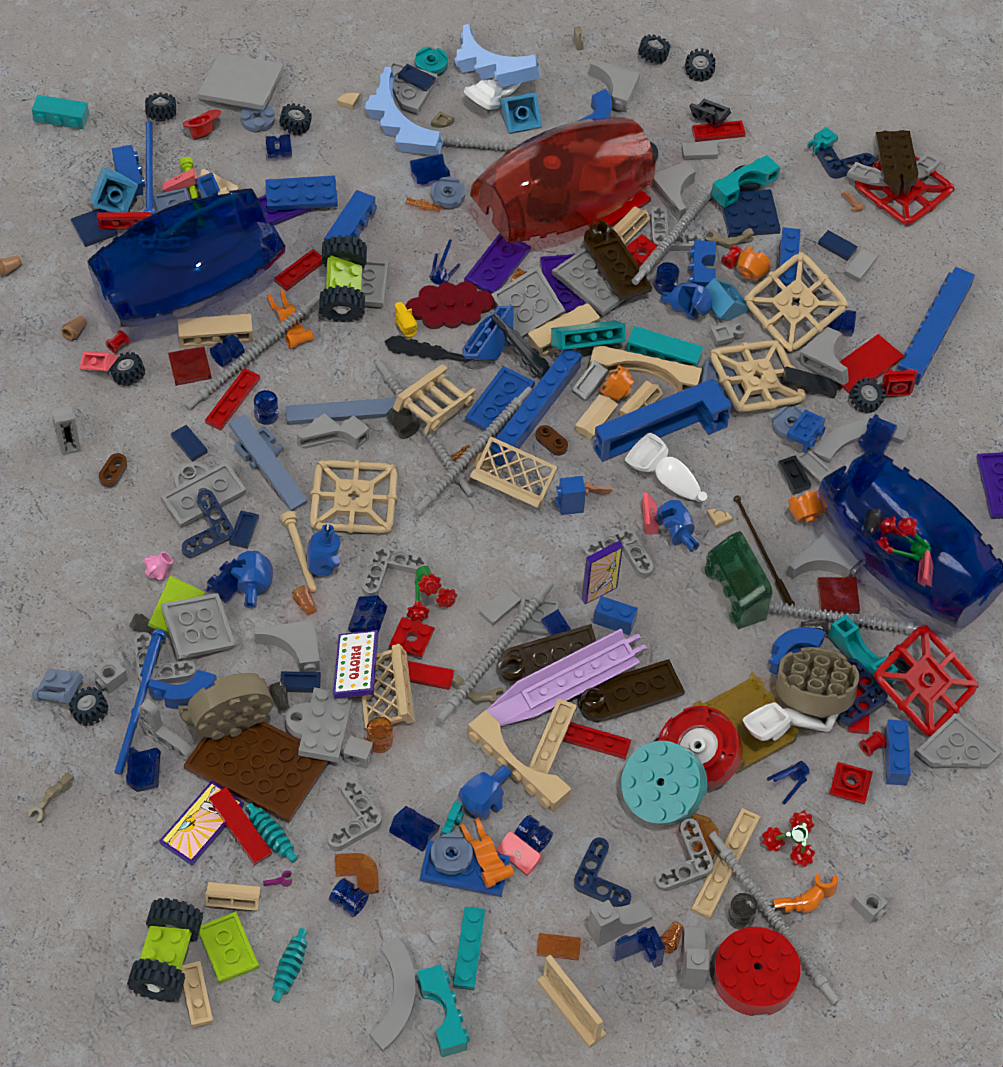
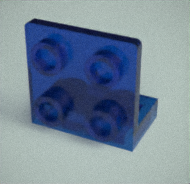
(644, 940)

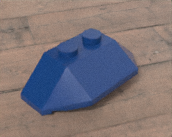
(488, 338)

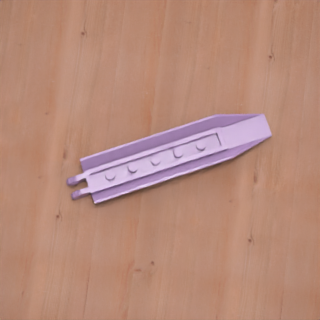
(567, 678)

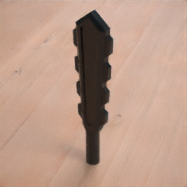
(412, 347)
(529, 355)

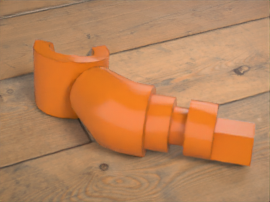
(810, 899)

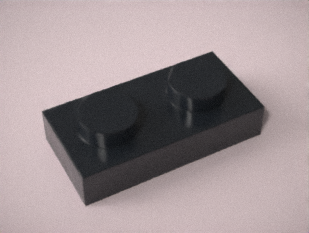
(794, 474)

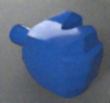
(689, 299)
(679, 521)
(322, 551)
(254, 576)
(484, 792)

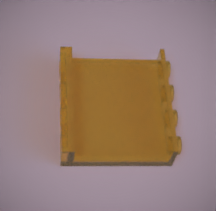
(740, 702)

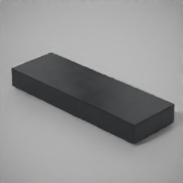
(809, 382)

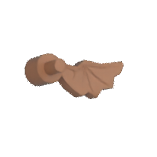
(856, 207)
(598, 490)

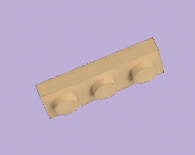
(196, 995)

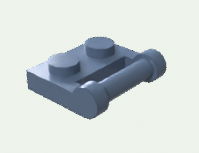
(58, 680)

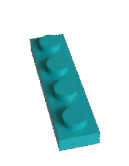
(469, 948)

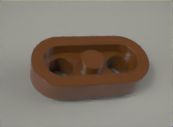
(550, 439)
(111, 471)

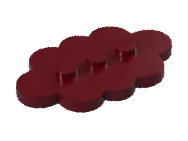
(450, 305)

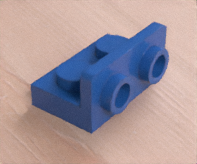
(807, 429)

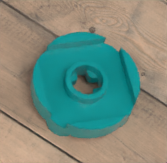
(438, 56)

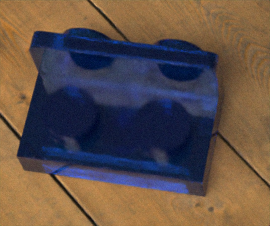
(224, 582)

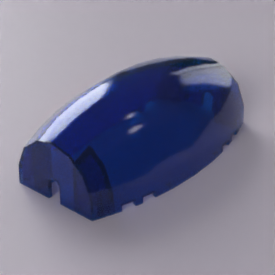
(185, 258)
(964, 568)

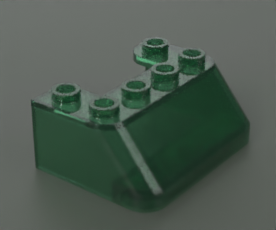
(742, 580)

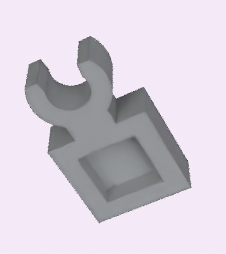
(724, 334)

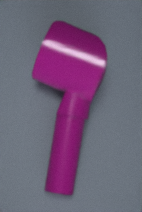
(280, 880)

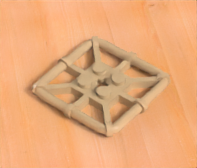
(796, 290)
(752, 384)
(362, 504)

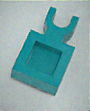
(823, 138)
(455, 816)

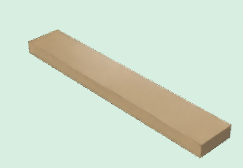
(717, 881)

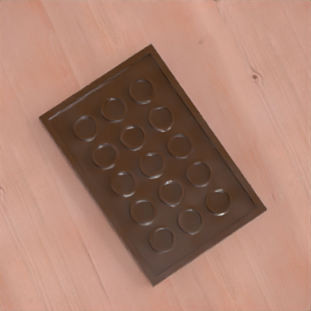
(259, 768)

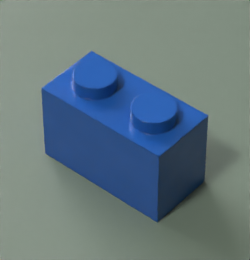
(570, 495)
(615, 615)

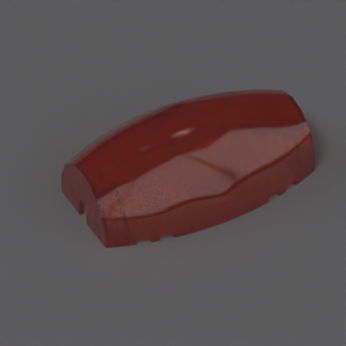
(566, 177)

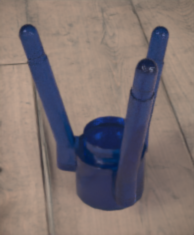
(439, 274)
(795, 772)

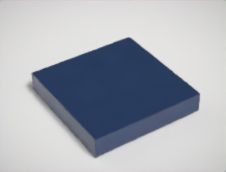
(88, 228)

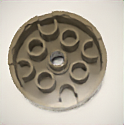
(817, 682)
(230, 705)

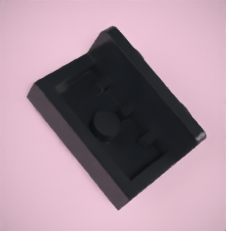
(710, 112)

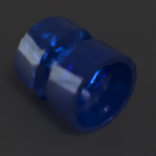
(284, 142)
(666, 277)
(845, 321)
(229, 348)
(266, 407)
(528, 828)
(346, 895)

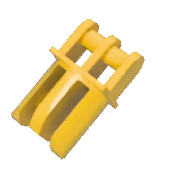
(405, 320)

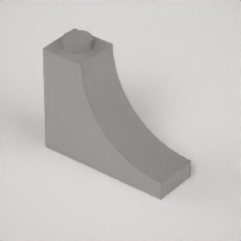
(620, 82)
(671, 183)
(822, 353)
(66, 429)
(825, 555)
(294, 638)
(611, 922)
(694, 958)

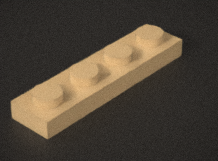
(553, 736)

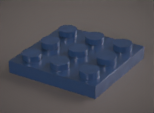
(753, 211)

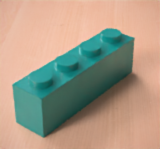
(588, 334)
(663, 347)

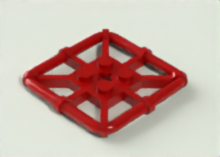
(905, 200)
(914, 679)

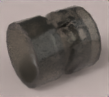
(403, 422)
(742, 911)

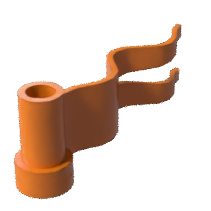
(296, 334)
(487, 857)

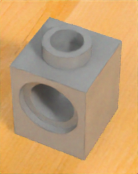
(110, 668)
(357, 752)
(870, 896)

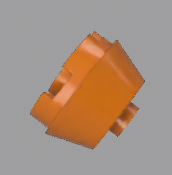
(752, 264)
(618, 384)
(806, 507)

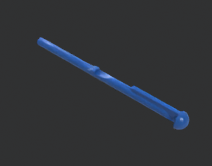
(149, 168)
(146, 672)

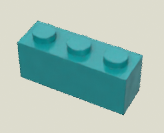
(60, 112)

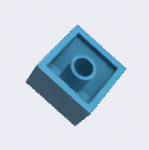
(521, 112)
(113, 191)
(726, 300)

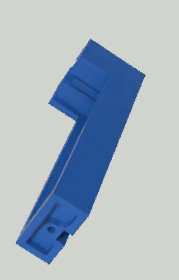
(696, 404)

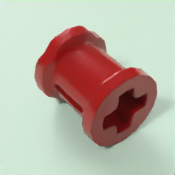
(732, 257)
(117, 341)
(872, 743)

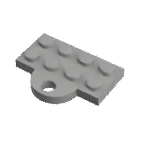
(183, 499)
(321, 725)

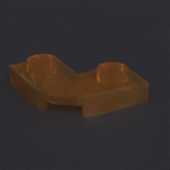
(706, 827)
(361, 866)

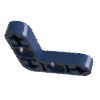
(835, 164)
(213, 531)
(868, 694)
(594, 882)

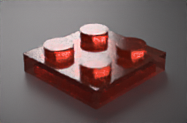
(189, 365)
(838, 594)

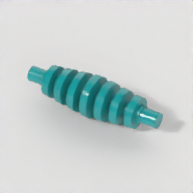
(271, 833)
(289, 965)

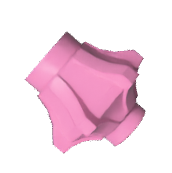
(158, 565)

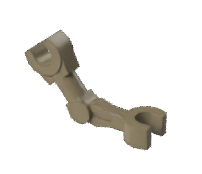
(729, 242)
(477, 698)
(62, 785)

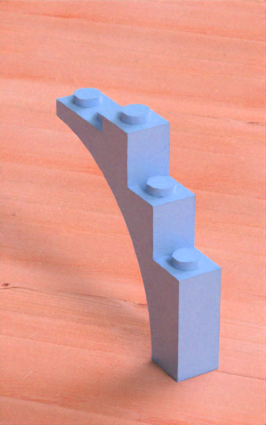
(489, 65)
(408, 135)

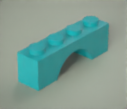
(761, 171)
(849, 640)
(434, 986)

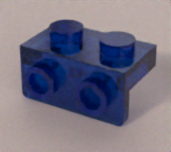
(429, 169)
(878, 435)
(368, 614)
(143, 769)
(413, 828)

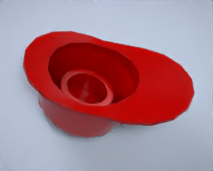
(203, 124)

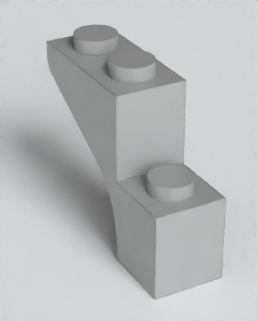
(325, 431)

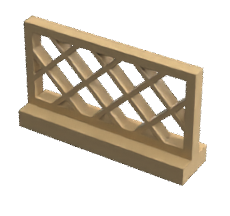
(503, 484)
(402, 688)
(571, 1003)

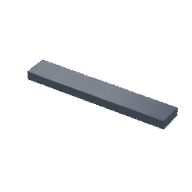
(339, 410)
(268, 462)

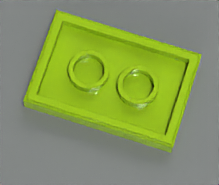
(173, 591)
(228, 947)

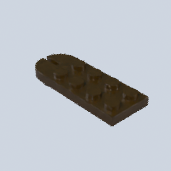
(897, 160)
(614, 261)
(542, 652)
(631, 692)

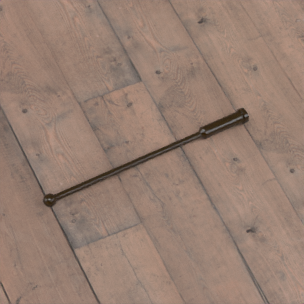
(779, 582)

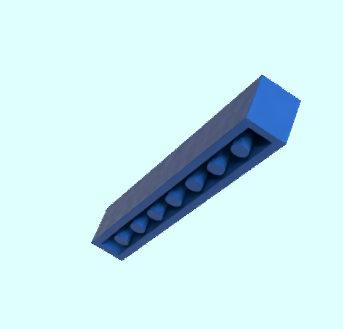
(937, 322)
(537, 403)

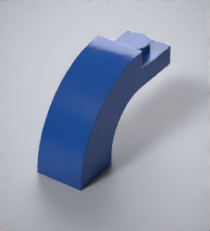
(601, 104)
(792, 642)
(181, 694)

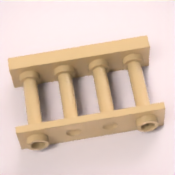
(427, 384)

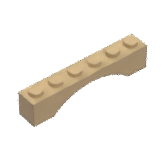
(675, 374)
(547, 788)

